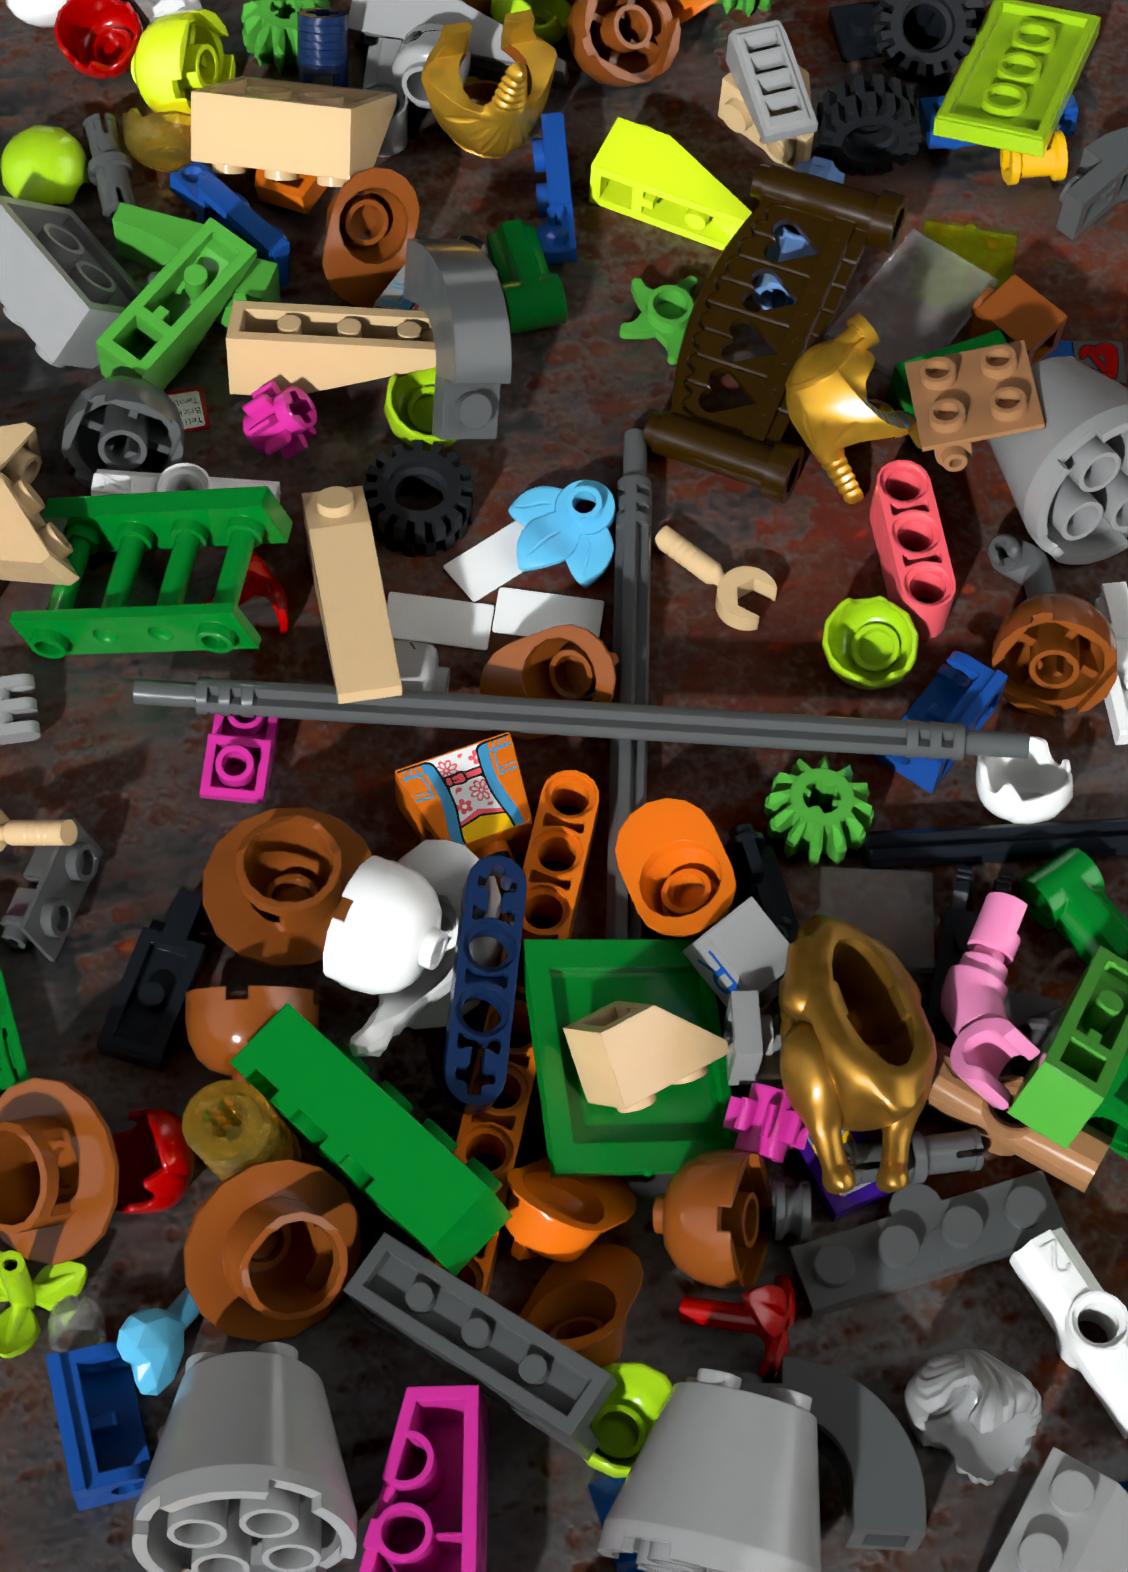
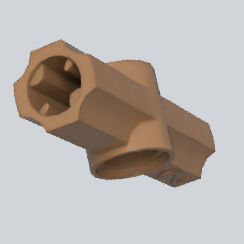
(965, 1106)

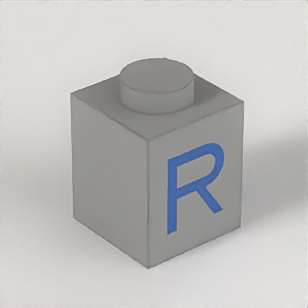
(741, 954)

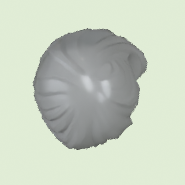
(973, 1411)

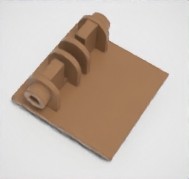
(972, 399)

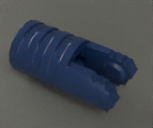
(323, 44)

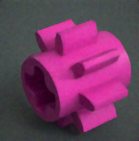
(279, 420)
(765, 1123)

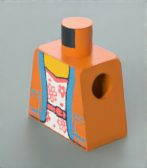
(469, 799)

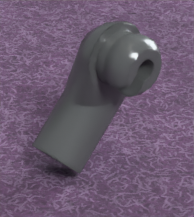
(1022, 564)

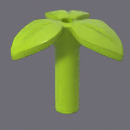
(18, 1323)

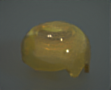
(159, 139)

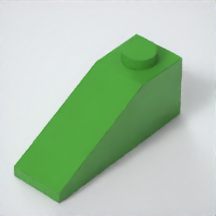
(176, 308)
(1078, 1054)

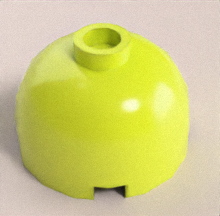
(179, 56)

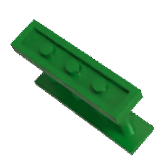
(143, 523)

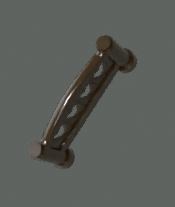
(749, 439)

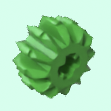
(272, 29)
(818, 811)

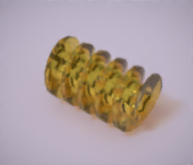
(236, 1126)

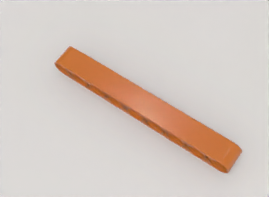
(557, 898)

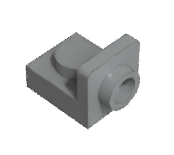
(752, 1042)

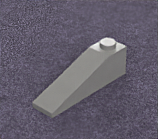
(393, 19)

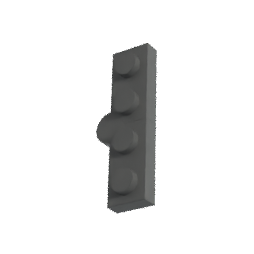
(922, 1241)

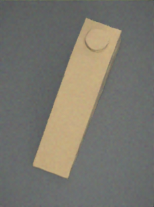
(323, 345)
(350, 594)

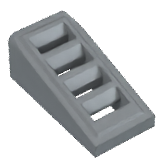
(760, 49)

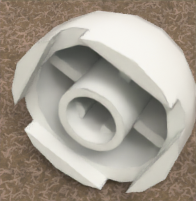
(387, 931)

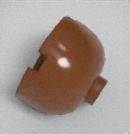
(623, 39)
(1055, 654)
(225, 1022)
(714, 1217)

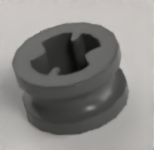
(790, 1210)

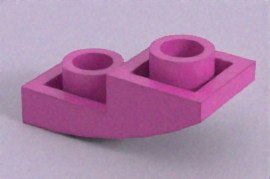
(239, 758)

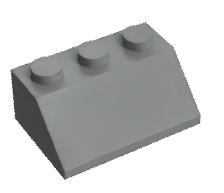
(58, 281)
(1067, 1522)

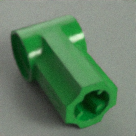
(530, 291)
(1073, 900)

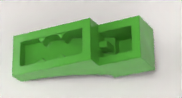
(156, 238)

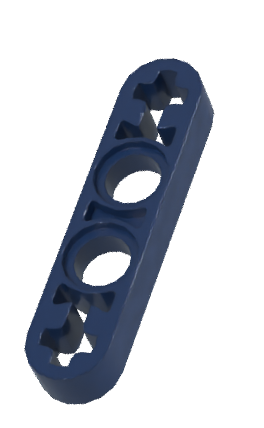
(489, 984)

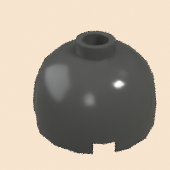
(122, 427)

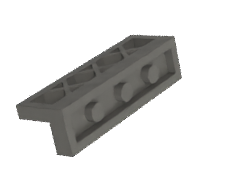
(482, 1343)

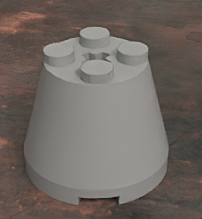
(1074, 470)
(246, 1471)
(722, 1483)

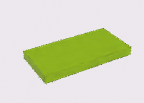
(1017, 77)

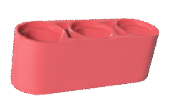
(914, 525)

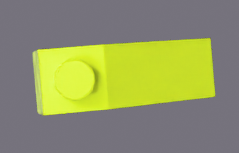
(663, 185)

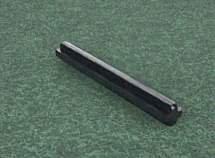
(994, 843)

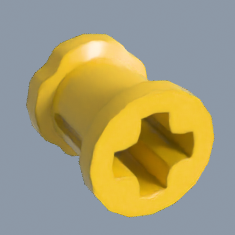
(1053, 164)

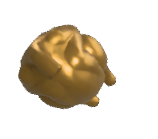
(853, 1047)

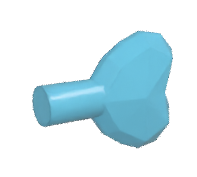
(155, 1342)

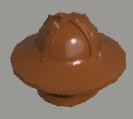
(281, 883)
(54, 1171)
(272, 1249)

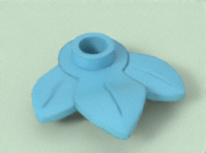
(561, 533)

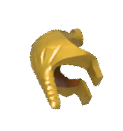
(484, 114)
(831, 403)

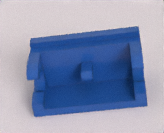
(950, 699)
(99, 1424)

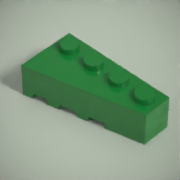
(374, 1139)

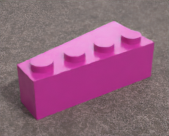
(434, 1486)

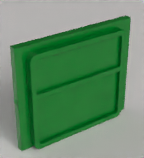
(577, 978)

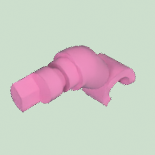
(975, 1001)

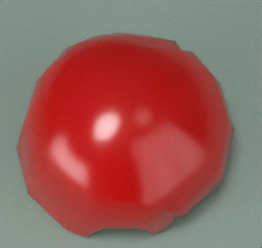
(98, 36)
(153, 1163)

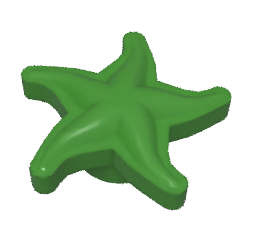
(663, 314)

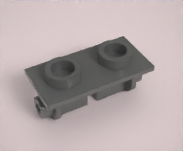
(49, 911)

